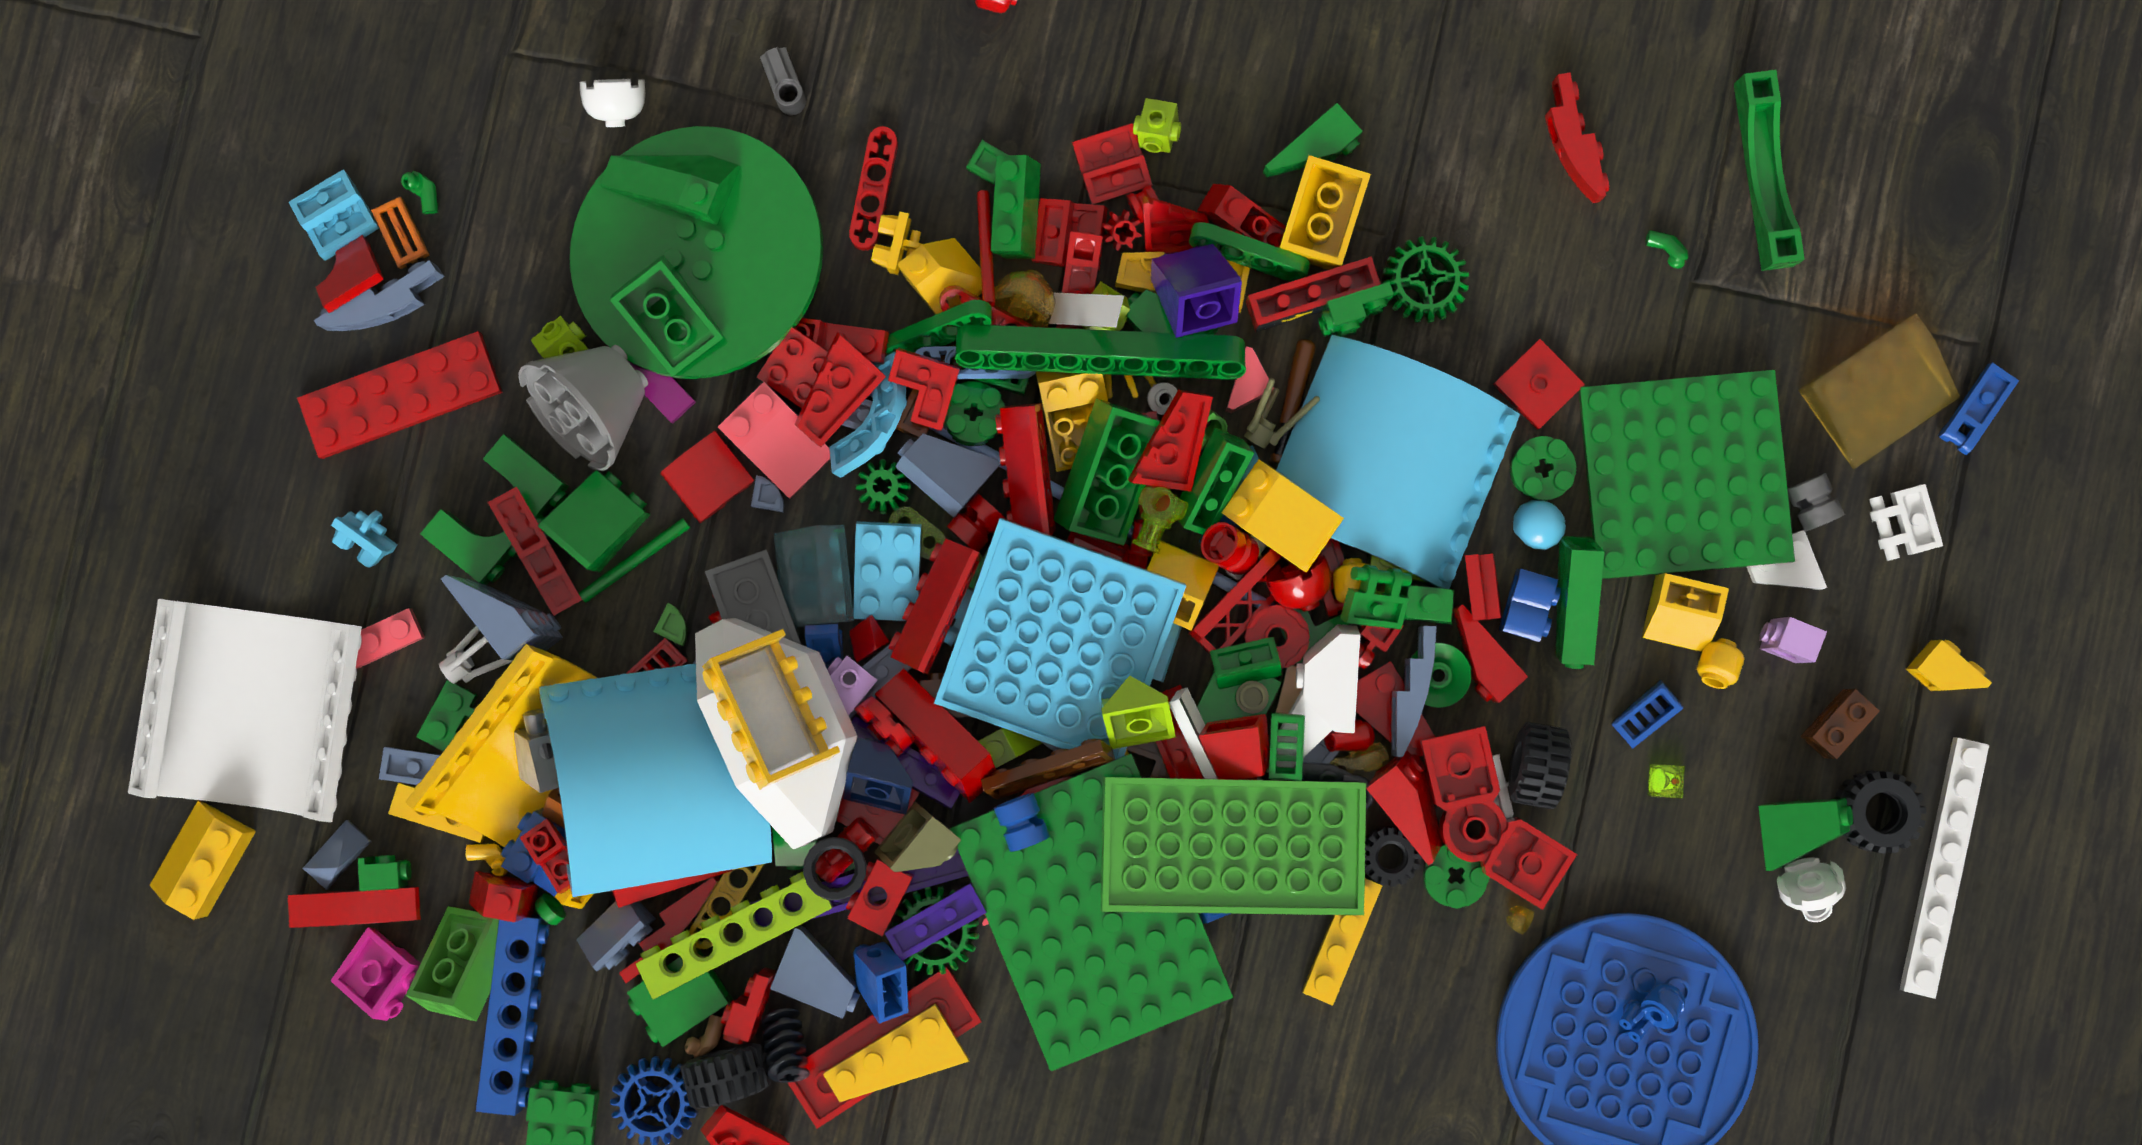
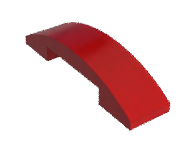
(1081, 266)

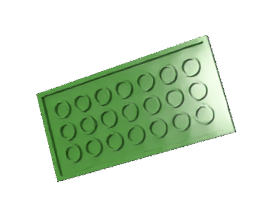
(1233, 846)

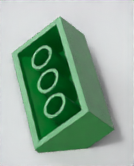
(1097, 492)

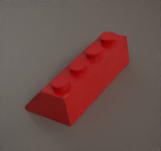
(1026, 466)
(936, 605)

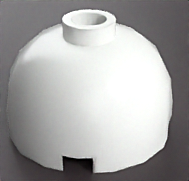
(613, 100)

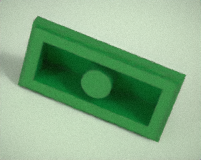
(1246, 663)

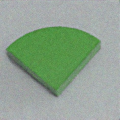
(672, 625)

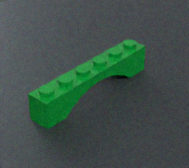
(1773, 216)

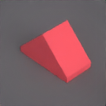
(1250, 385)

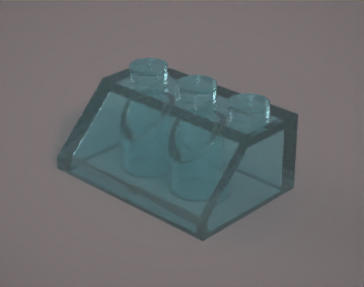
(815, 575)

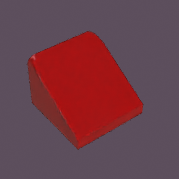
(867, 638)

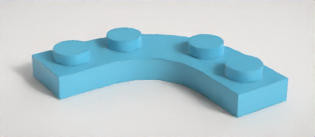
(877, 428)

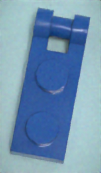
(1979, 407)

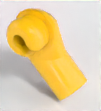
(490, 853)

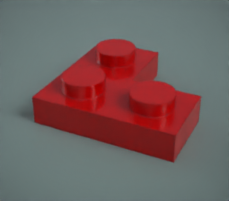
(933, 380)

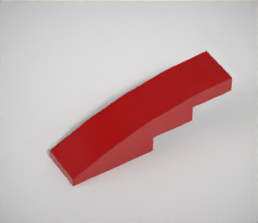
(534, 551)
(354, 907)
(677, 919)

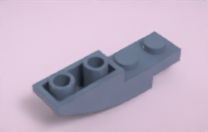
(377, 308)

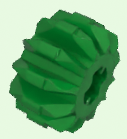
(879, 497)

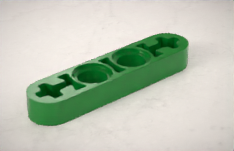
(1251, 252)
(911, 337)

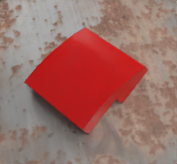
(1111, 163)
(1056, 222)
(707, 476)
(1483, 587)

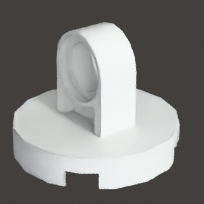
(1812, 887)

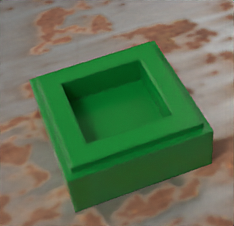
(984, 161)

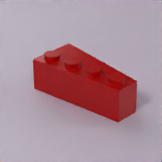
(937, 734)

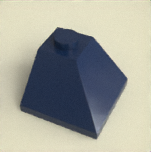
(877, 777)

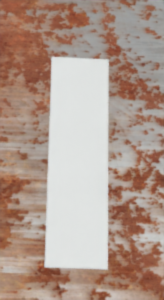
(1087, 309)

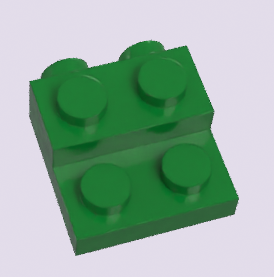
(1348, 312)
(561, 1114)

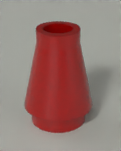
(1357, 741)

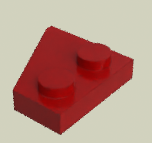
(1168, 225)

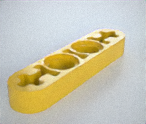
(731, 893)

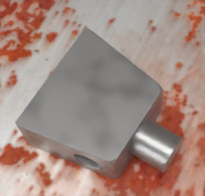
(535, 753)

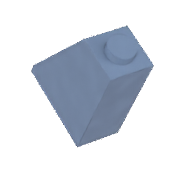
(945, 470)
(814, 976)

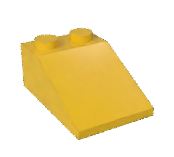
(1282, 515)

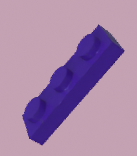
(935, 922)

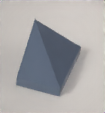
(337, 854)

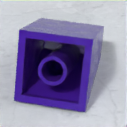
(1196, 289)

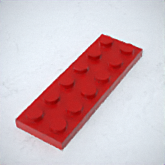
(399, 395)
(815, 1092)

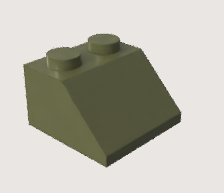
(917, 842)

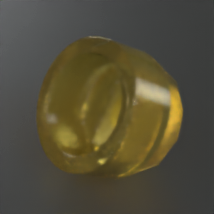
(1521, 919)

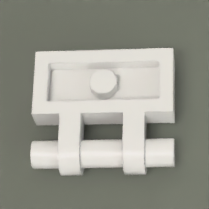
(1915, 521)

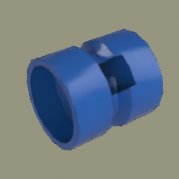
(1021, 821)

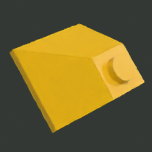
(938, 266)

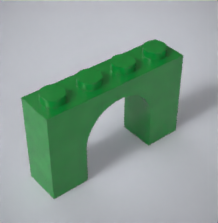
(485, 556)

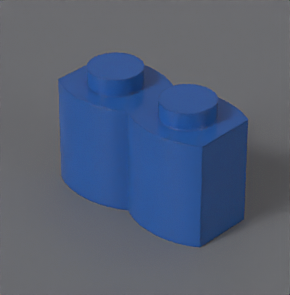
(1529, 605)

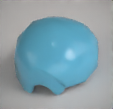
(1539, 524)

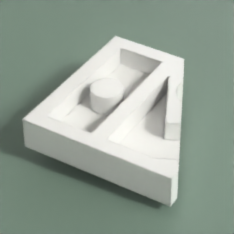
(1801, 573)

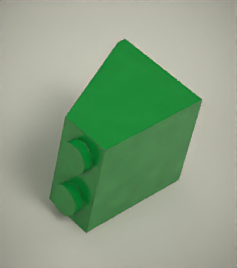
(595, 520)

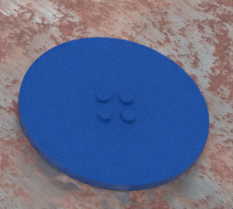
(1580, 1073)

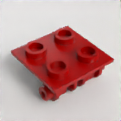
(793, 366)

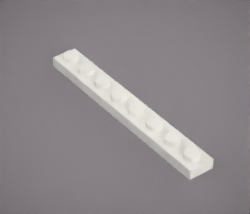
(1944, 867)

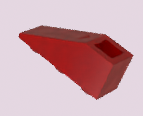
(1240, 215)

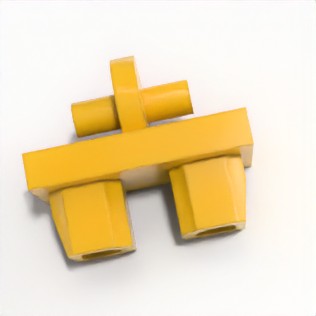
(898, 228)

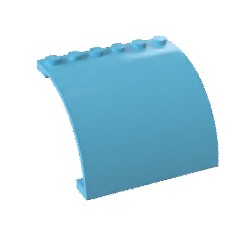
(1398, 455)
(645, 783)

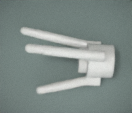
(459, 663)

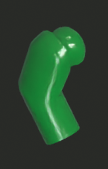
(423, 188)
(1671, 245)

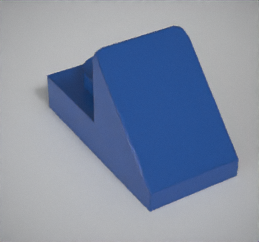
(826, 640)

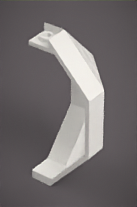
(808, 801)

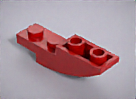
(1577, 152)
(868, 341)

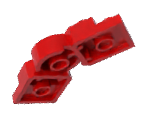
(1509, 850)

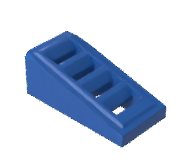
(1654, 723)

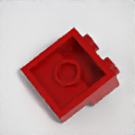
(745, 1013)

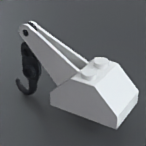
(1327, 701)

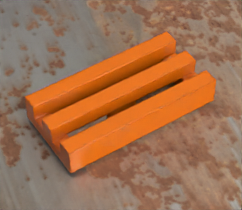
(412, 256)

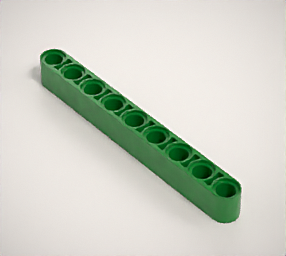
(1100, 352)

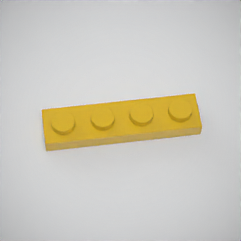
(1338, 949)

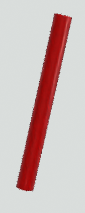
(986, 255)

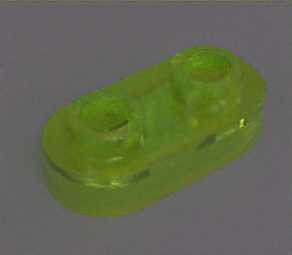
(927, 530)

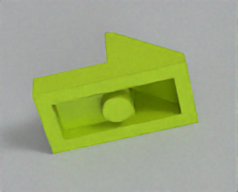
(1007, 745)

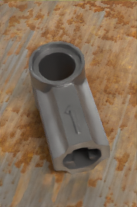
(783, 80)

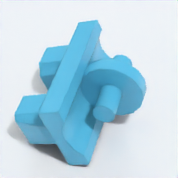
(365, 532)

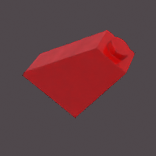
(502, 897)

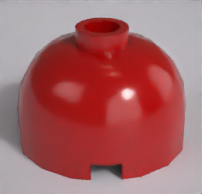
(1297, 588)

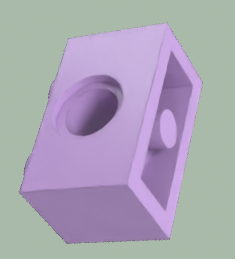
(1792, 639)

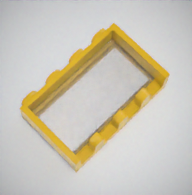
(767, 710)

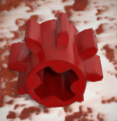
(1122, 238)

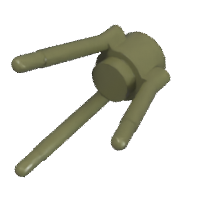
(1261, 429)

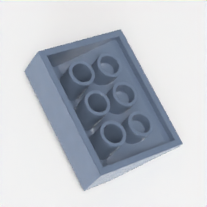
(503, 619)

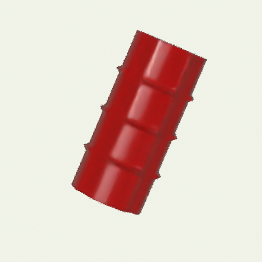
(835, 861)

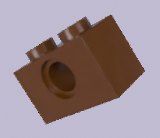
(1840, 723)

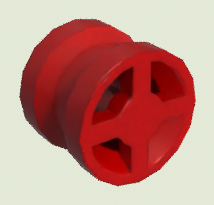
(1135, 201)

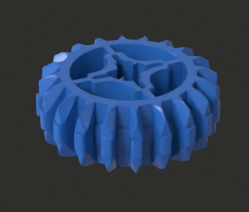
(646, 1088)

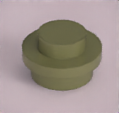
(1252, 697)

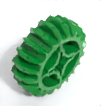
(1424, 264)
(947, 941)

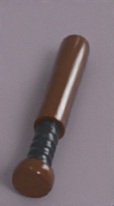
(1295, 389)

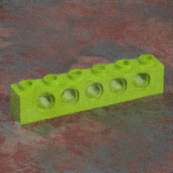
(662, 980)

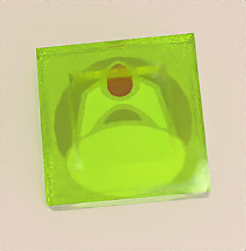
(1666, 781)

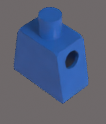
(881, 980)

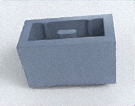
(613, 932)

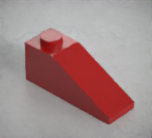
(1489, 663)

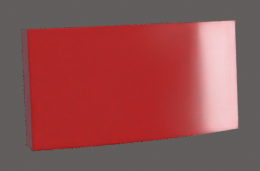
(550, 852)

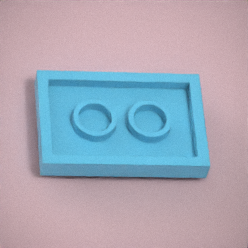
(886, 569)

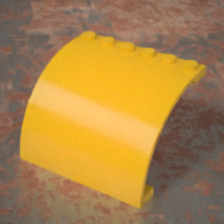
(479, 772)

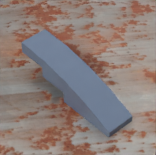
(1408, 704)

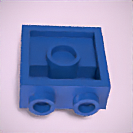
(518, 859)

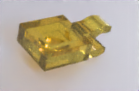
(1367, 760)

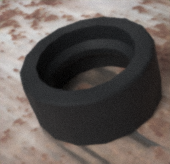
(810, 867)

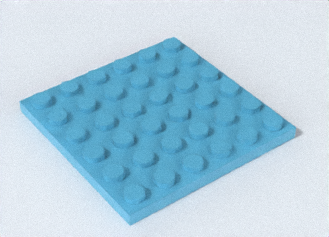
(1055, 636)

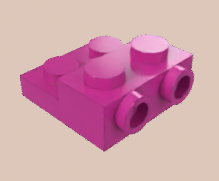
(376, 975)

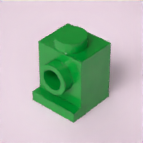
(383, 873)

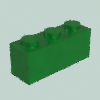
(1015, 207)
(1215, 480)

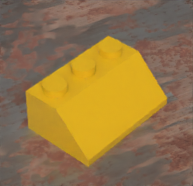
(1324, 212)
(201, 861)

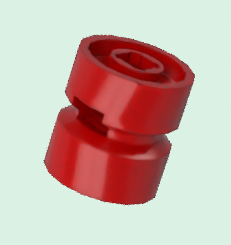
(976, 522)
(1229, 548)

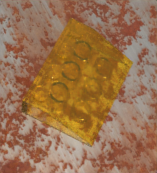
(1882, 390)

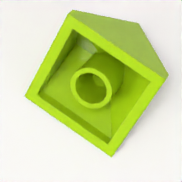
(1137, 715)

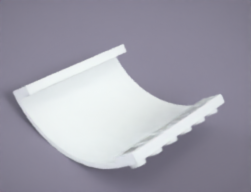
(245, 708)

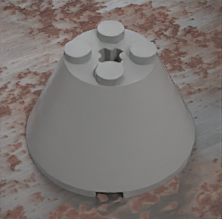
(586, 400)

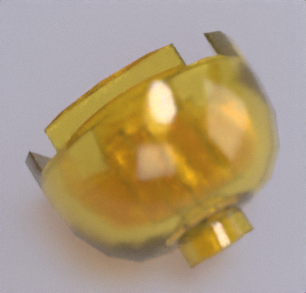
(1026, 297)

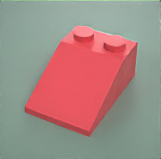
(768, 436)

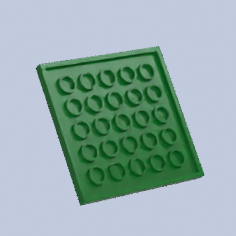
(1687, 474)

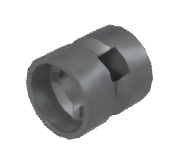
(1815, 502)

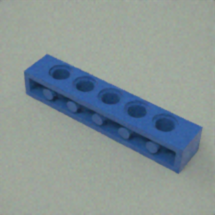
(492, 1093)

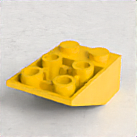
(1067, 408)

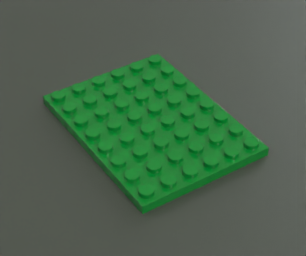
(1081, 970)

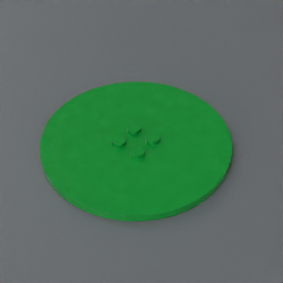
(746, 272)

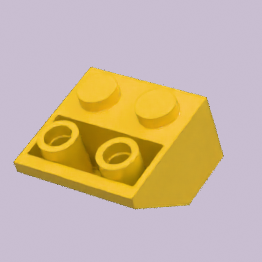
(1189, 569)
(1684, 612)

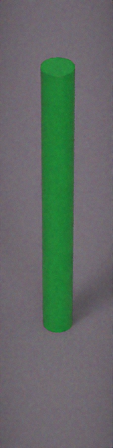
(634, 560)

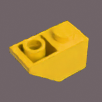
(1942, 668)

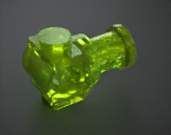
(1157, 521)

